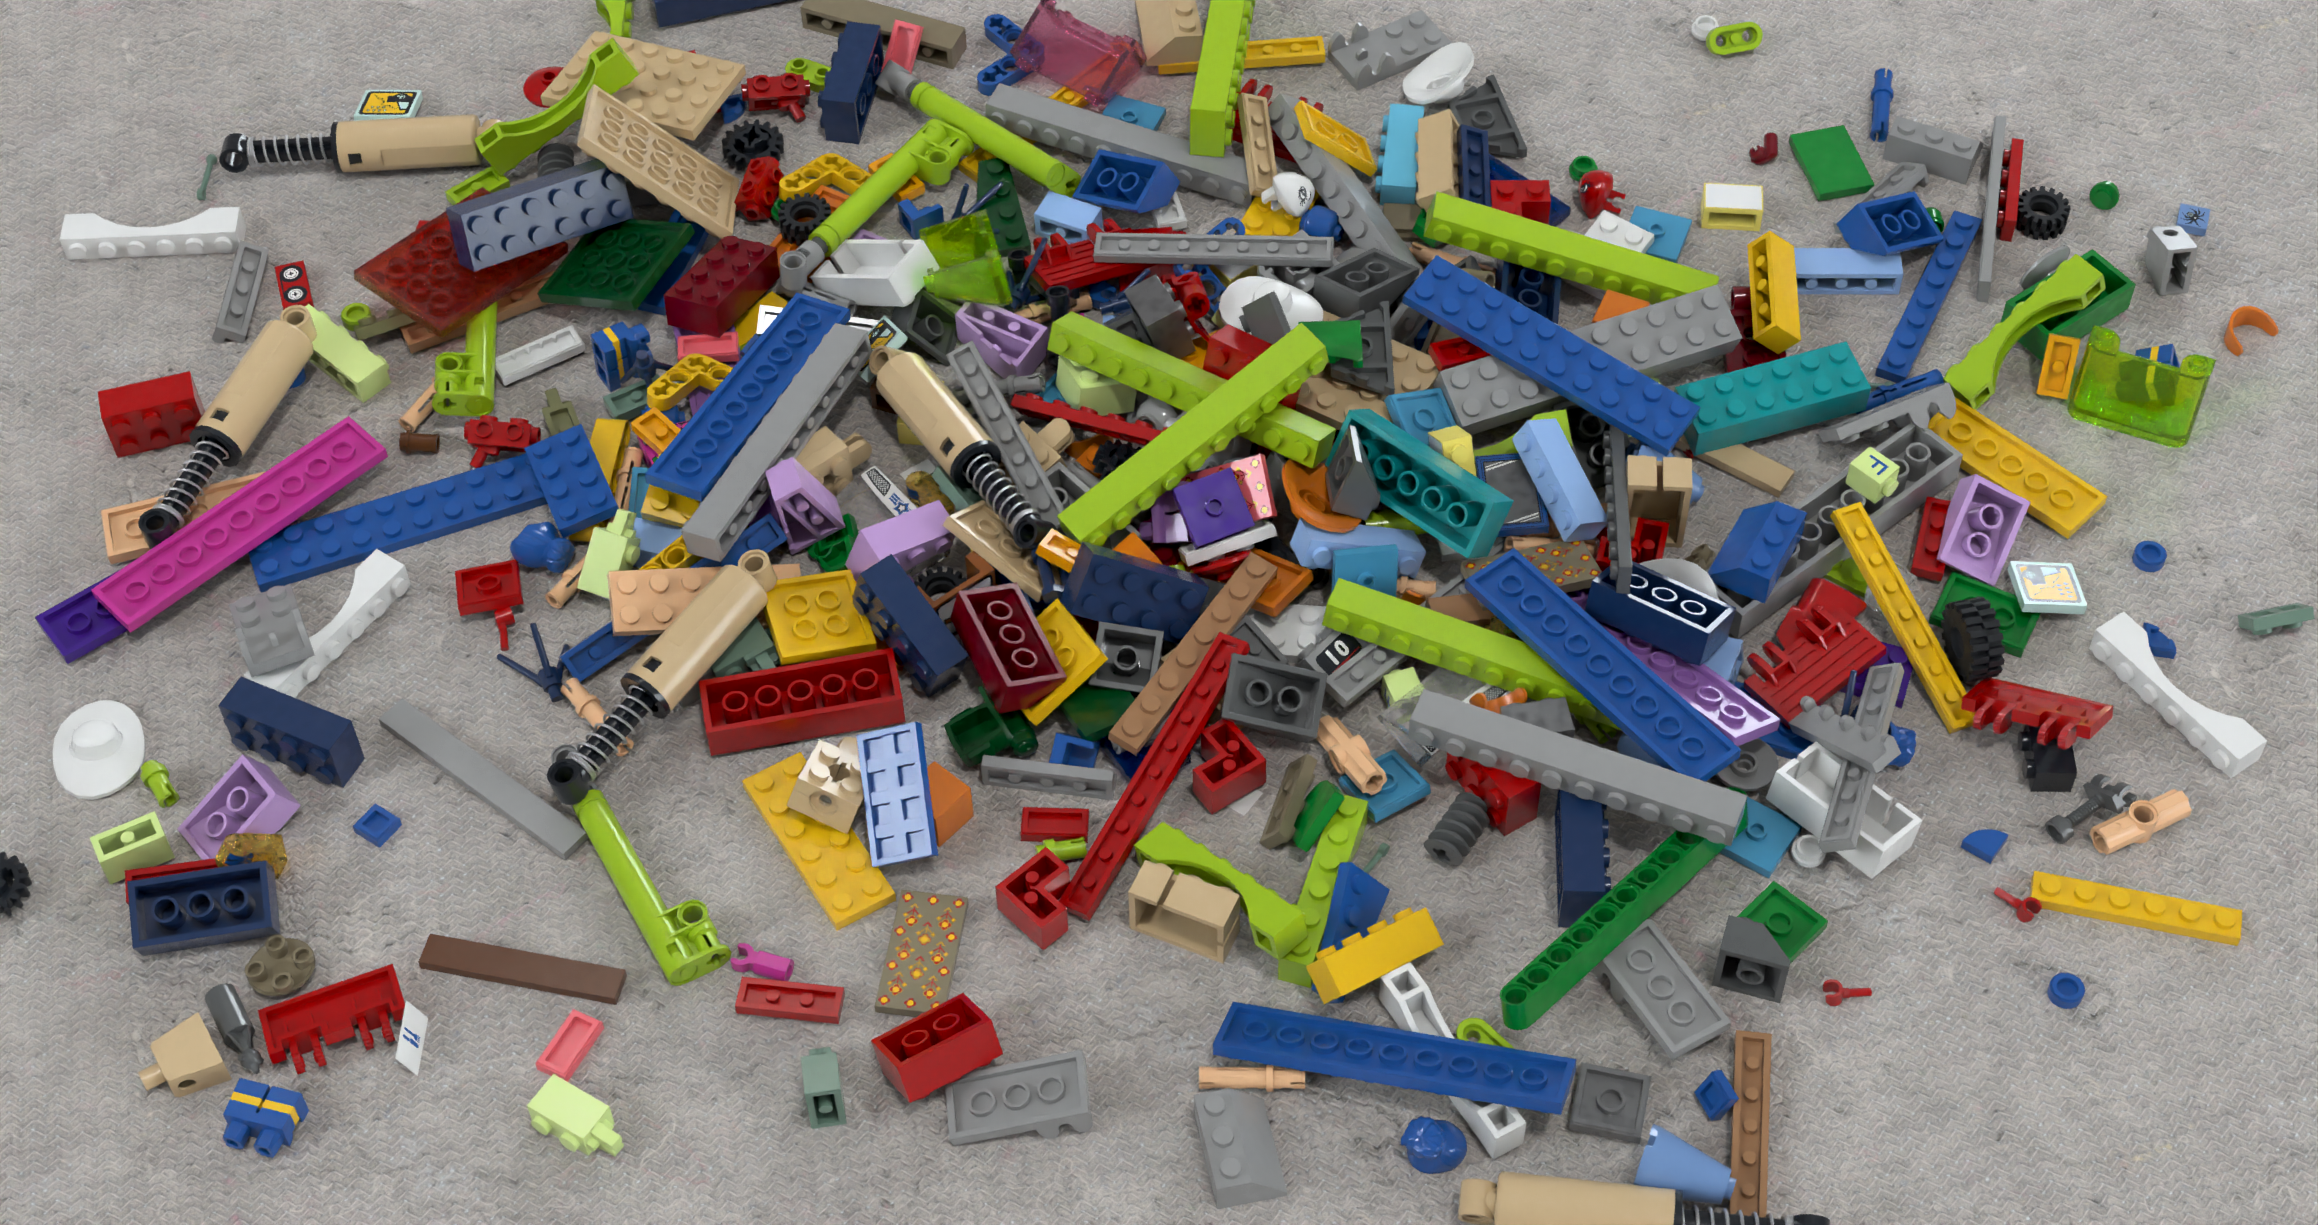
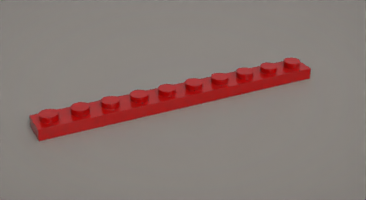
(1152, 779)

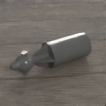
(234, 1024)

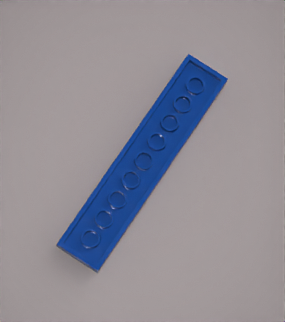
(1551, 355)
(743, 398)
(397, 522)
(1601, 668)
(1396, 1057)

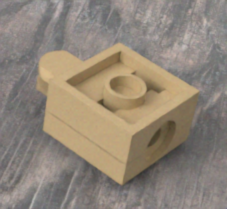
(1046, 444)
(833, 459)
(830, 785)

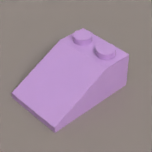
(1981, 528)
(242, 802)

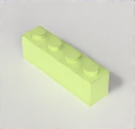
(346, 359)

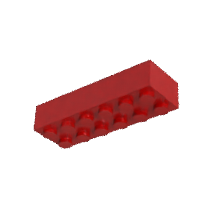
(801, 701)

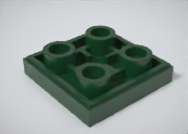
(1095, 710)

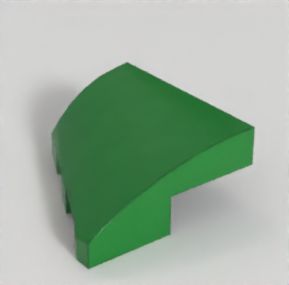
(1341, 339)
(834, 549)

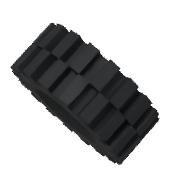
(1973, 639)

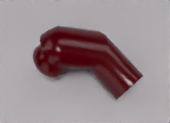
(1767, 152)

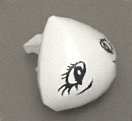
(1291, 192)

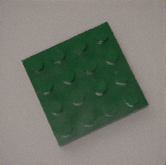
(616, 264)

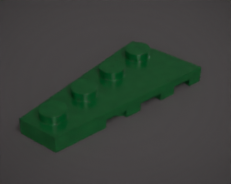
(1003, 207)

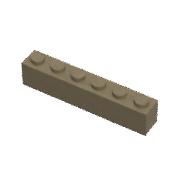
(939, 44)

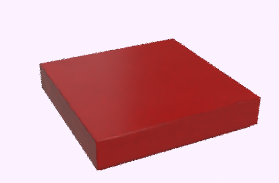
(488, 587)

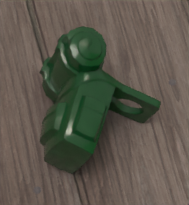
(986, 732)

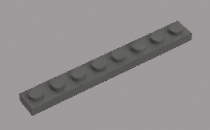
(1617, 509)

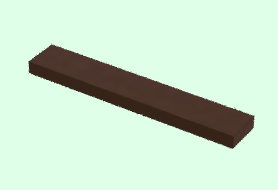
(523, 969)

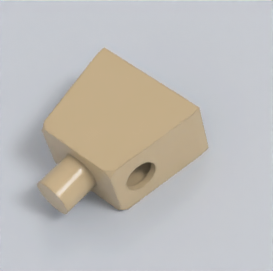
(185, 1060)

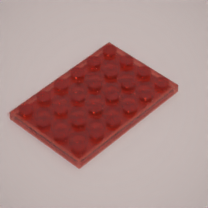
(431, 286)

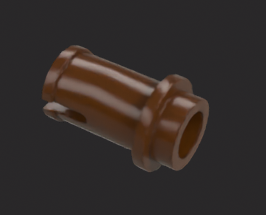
(419, 442)

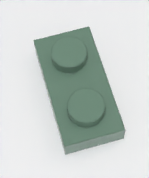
(628, 401)
(2287, 616)

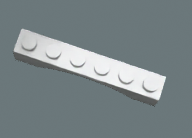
(207, 233)
(375, 587)
(2222, 738)
(1415, 1010)

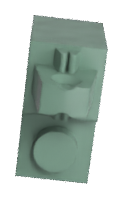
(747, 653)
(823, 1088)

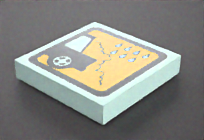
(388, 104)
(884, 334)
(2047, 587)

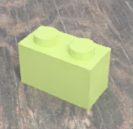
(132, 846)

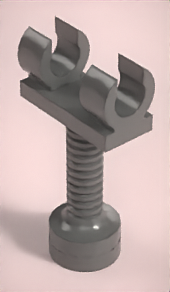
(2108, 797)

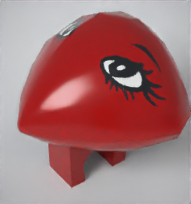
(1594, 190)

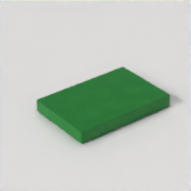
(1831, 163)
(2014, 623)

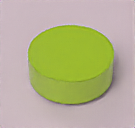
(352, 313)

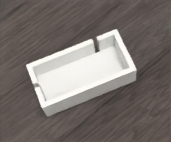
(876, 271)
(1805, 792)

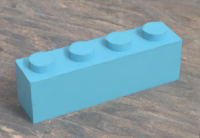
(1399, 162)

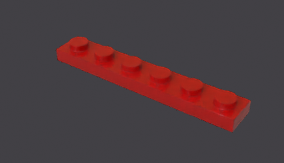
(1085, 419)

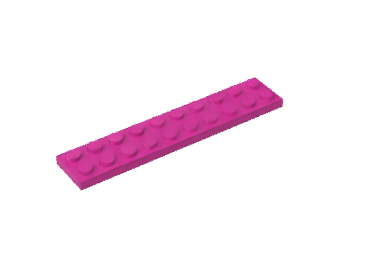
(238, 524)

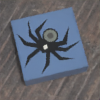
(2193, 219)

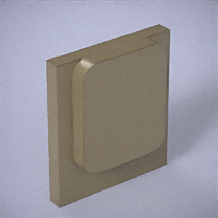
(1403, 219)

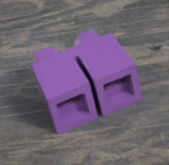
(1165, 526)

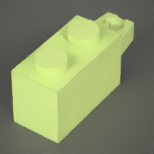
(610, 550)
(574, 1118)

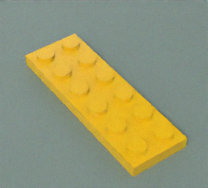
(1997, 455)
(828, 860)

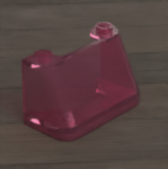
(1076, 54)

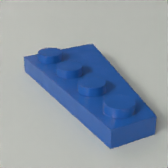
(1353, 907)

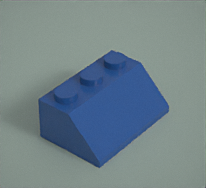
(1126, 183)
(1889, 225)
(1758, 549)

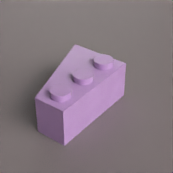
(1002, 338)
(803, 505)
(907, 537)

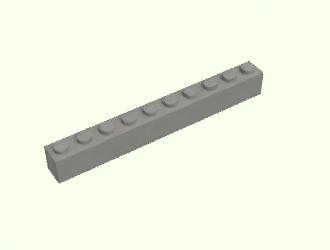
(1089, 131)
(1339, 188)
(778, 437)
(1577, 767)

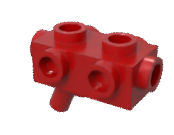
(777, 92)
(759, 188)
(493, 436)

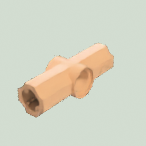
(1350, 755)
(2140, 821)

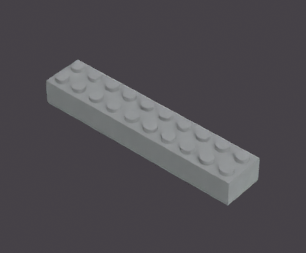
(1647, 339)
(1925, 469)

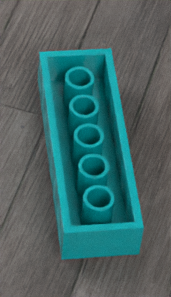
(1775, 397)
(1428, 486)

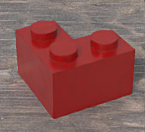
(1522, 198)
(1647, 544)
(1230, 768)
(1032, 896)

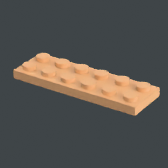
(121, 527)
(653, 598)

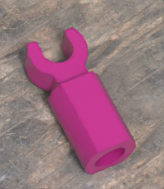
(763, 963)

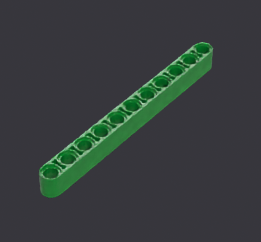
(1606, 925)

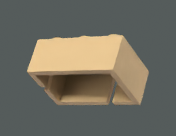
(1660, 493)
(1184, 911)

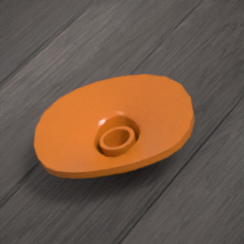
(1310, 498)

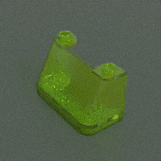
(967, 261)
(2137, 392)

